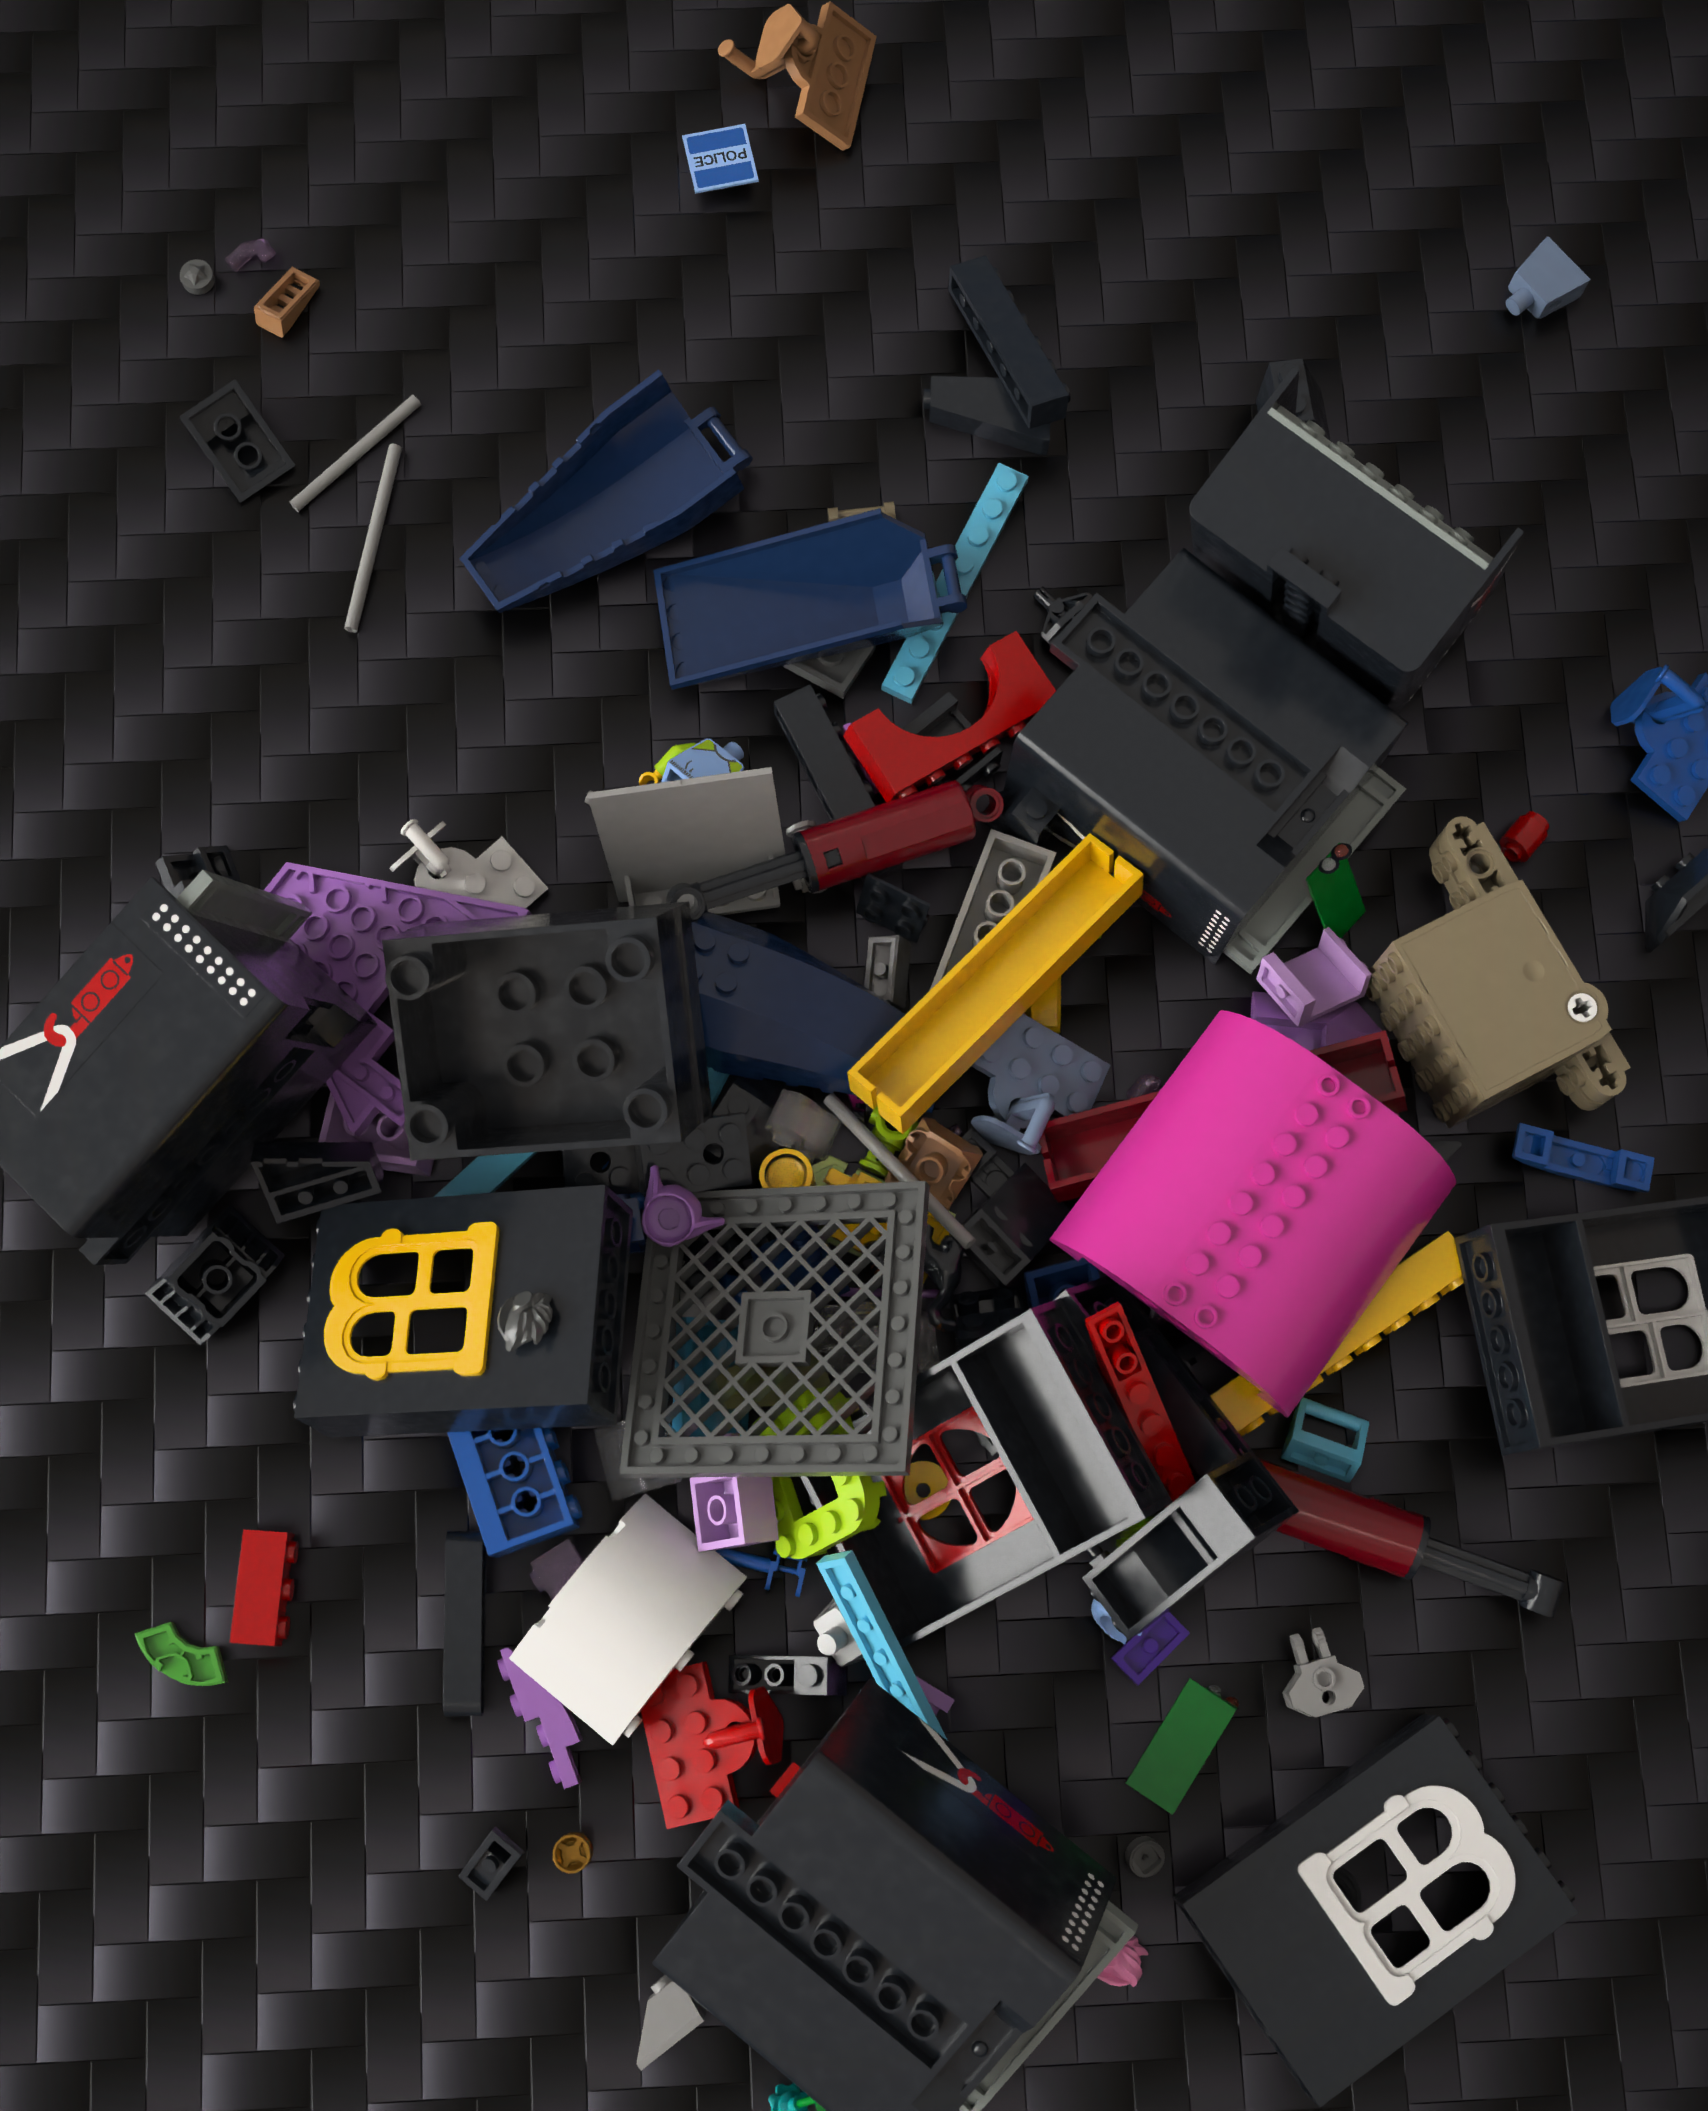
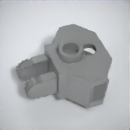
(1317, 1676)

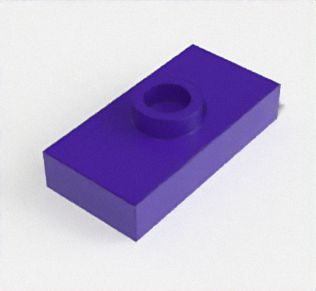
(1147, 1651)

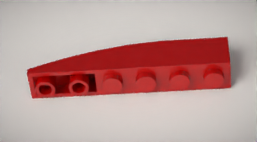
(1138, 1397)

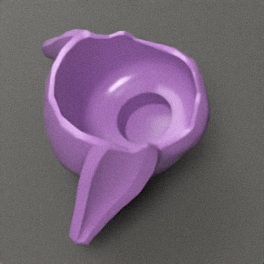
(673, 1213)

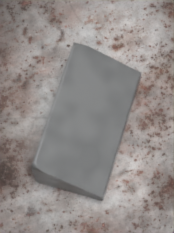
(888, 968)

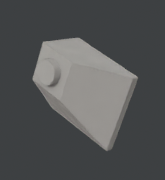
(667, 2020)

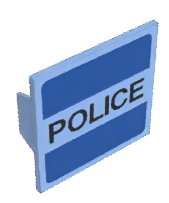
(720, 158)

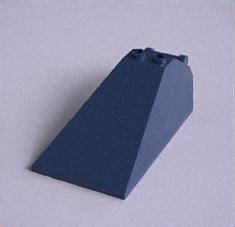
(802, 597)

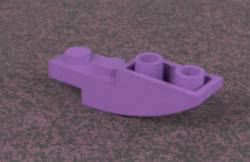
(557, 1724)

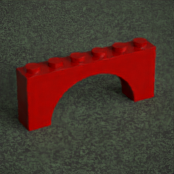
(904, 761)

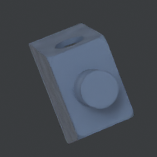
(1545, 281)

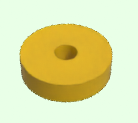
(933, 1476)

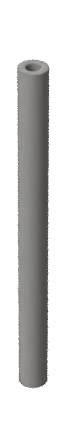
(355, 453)

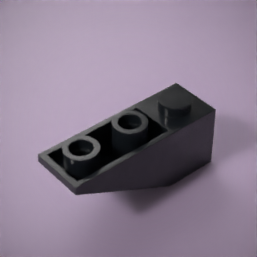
(787, 1675)

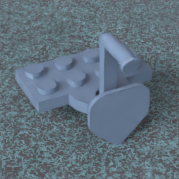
(1030, 1079)

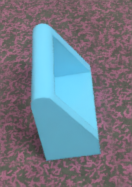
(1320, 1453)

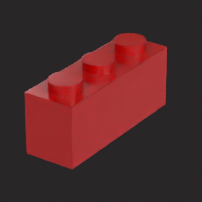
(263, 1588)

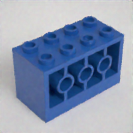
(499, 1495)

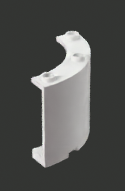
(628, 1619)

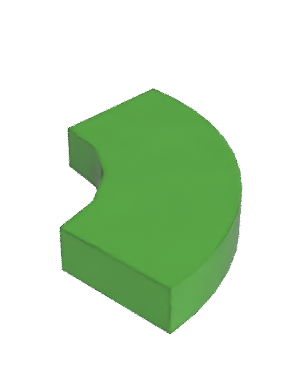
(179, 1658)

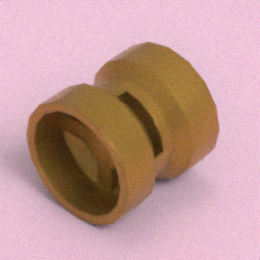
(567, 1853)

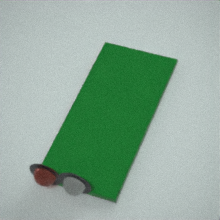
(1336, 891)
(1182, 1744)

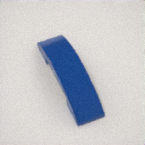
(1582, 1161)

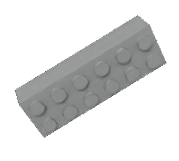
(1001, 880)

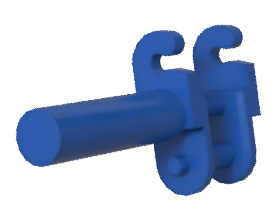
(764, 1565)

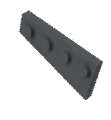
(834, 672)

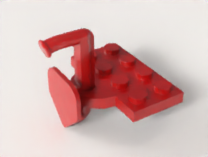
(699, 1747)

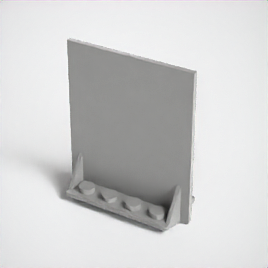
(689, 835)

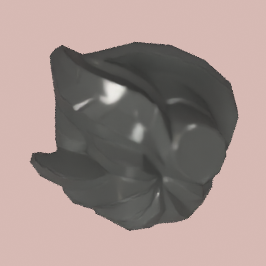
(524, 1319)

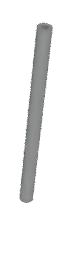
(373, 538)
(882, 1153)

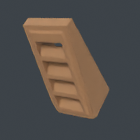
(280, 320)

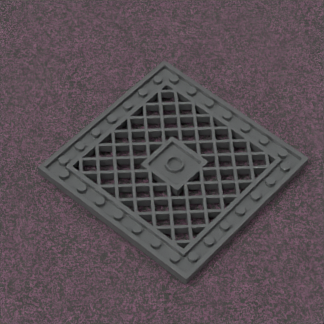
(779, 1333)

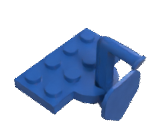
(1672, 733)

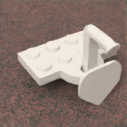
(494, 876)

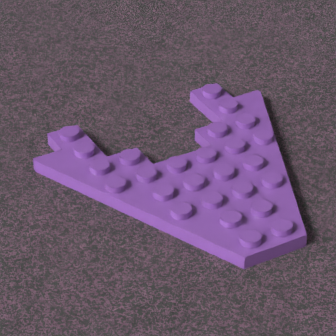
(345, 941)

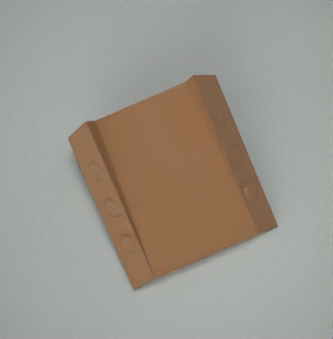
(939, 1159)

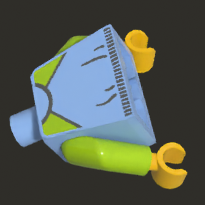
(695, 761)

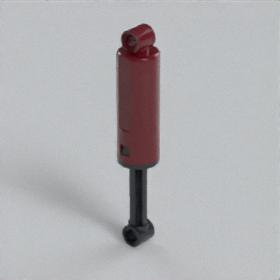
(856, 845)
(1399, 1540)

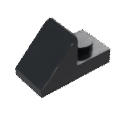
(491, 1863)

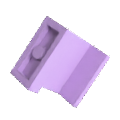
(1315, 980)

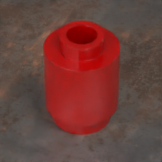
(1524, 837)

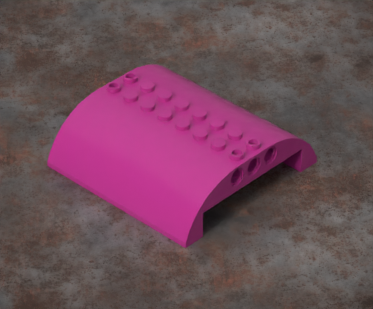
(1259, 1204)

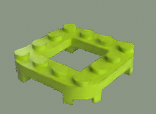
(834, 1522)

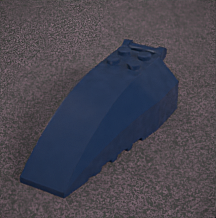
(616, 493)
(781, 1009)

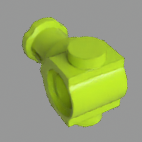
(891, 1139)

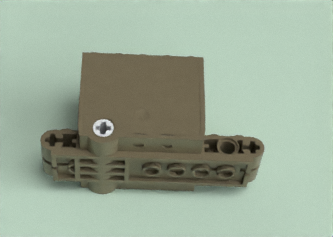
(1490, 993)

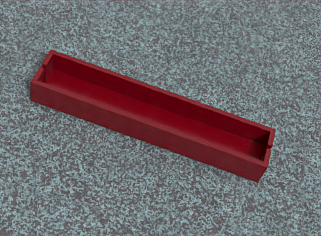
(1086, 1140)

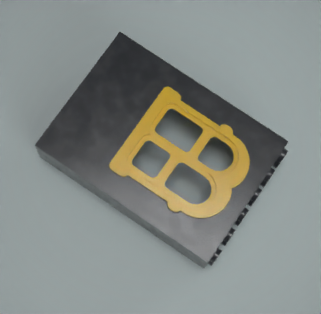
(526, 1240)

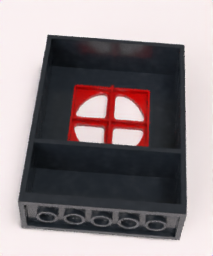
(1055, 1433)

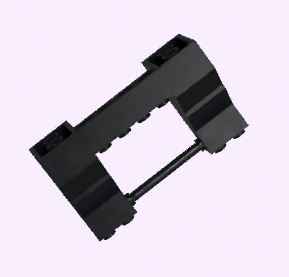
(1210, 1522)

